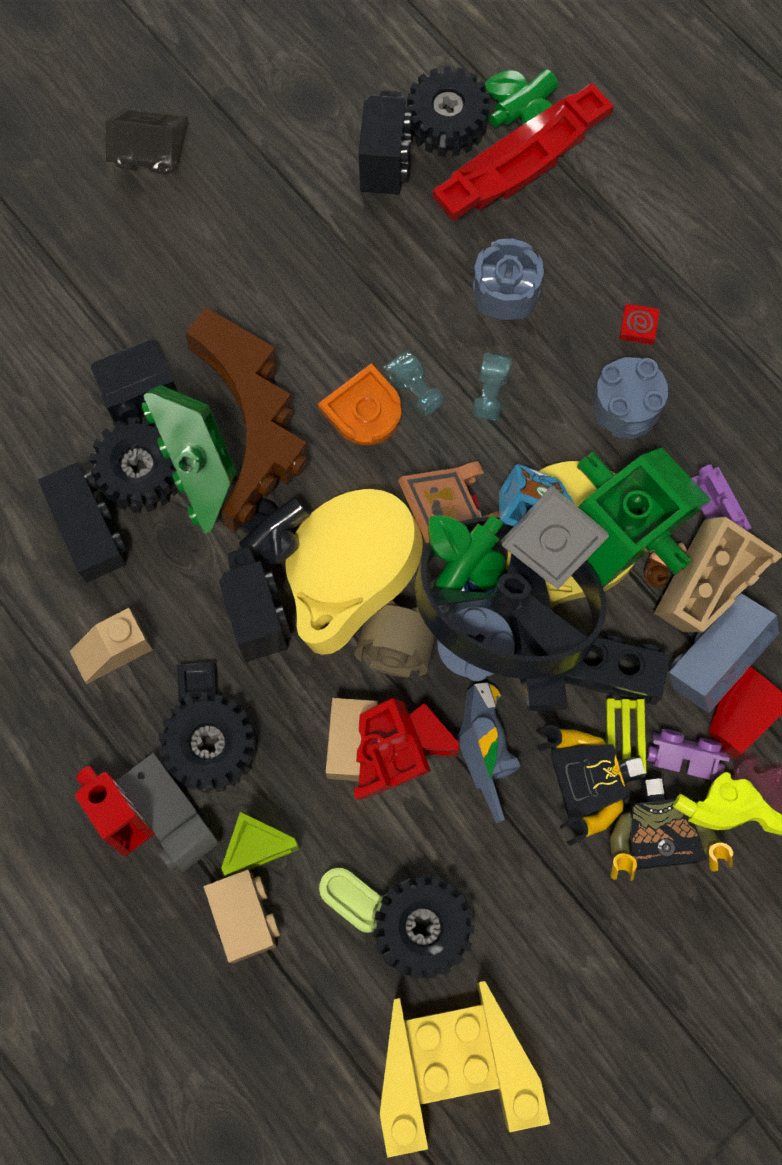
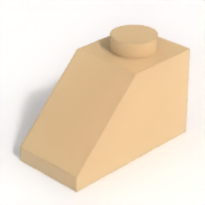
(110, 646)

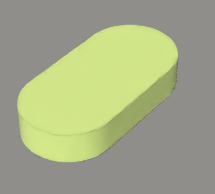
(349, 898)

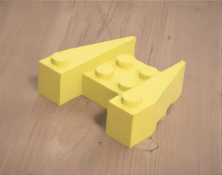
(453, 1058)

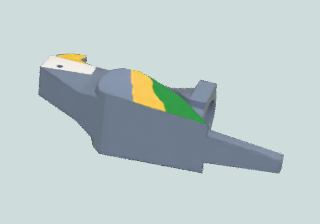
(484, 744)

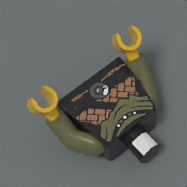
(661, 836)

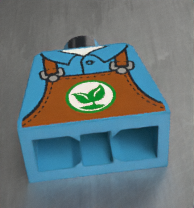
(523, 490)

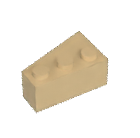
(722, 567)

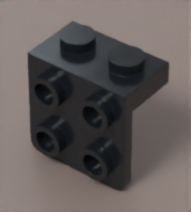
(129, 376)

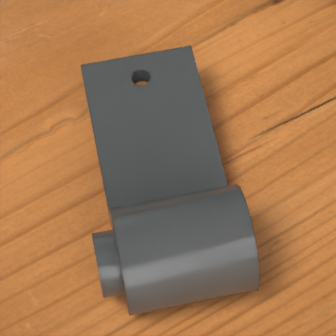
(168, 814)

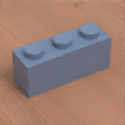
(724, 652)

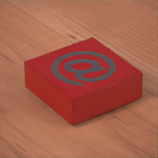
(639, 324)

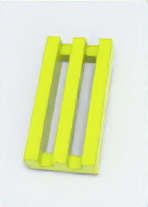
(625, 706)

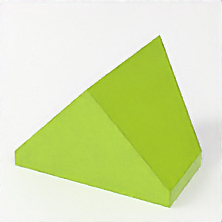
(255, 845)

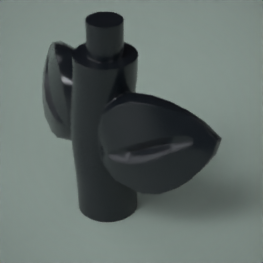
(270, 530)

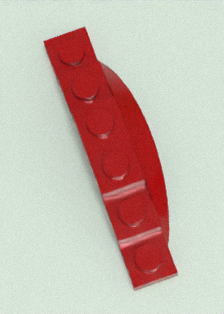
(522, 153)

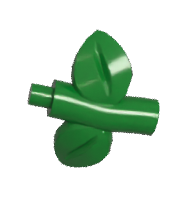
(519, 98)
(466, 553)

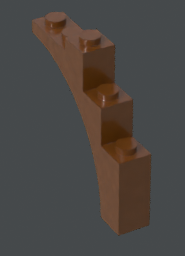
(247, 368)

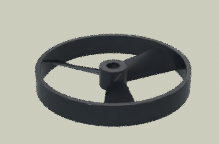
(512, 598)

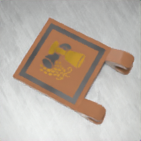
(442, 494)

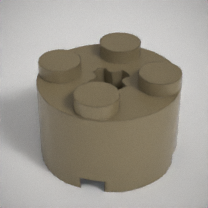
(396, 641)

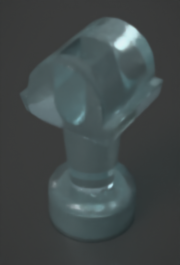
(407, 372)
(493, 374)

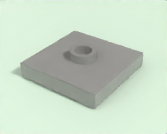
(554, 537)

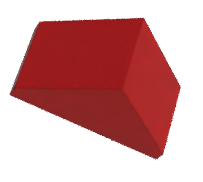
(433, 734)

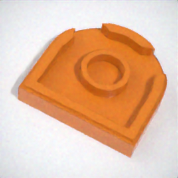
(364, 408)

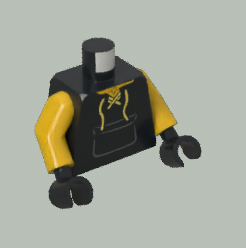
(589, 779)

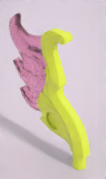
(739, 800)

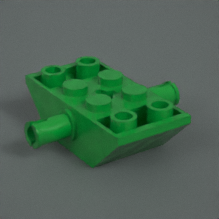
(196, 450)
(662, 497)

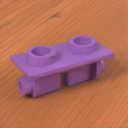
(722, 498)
(702, 755)

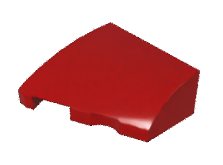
(745, 712)
(388, 749)

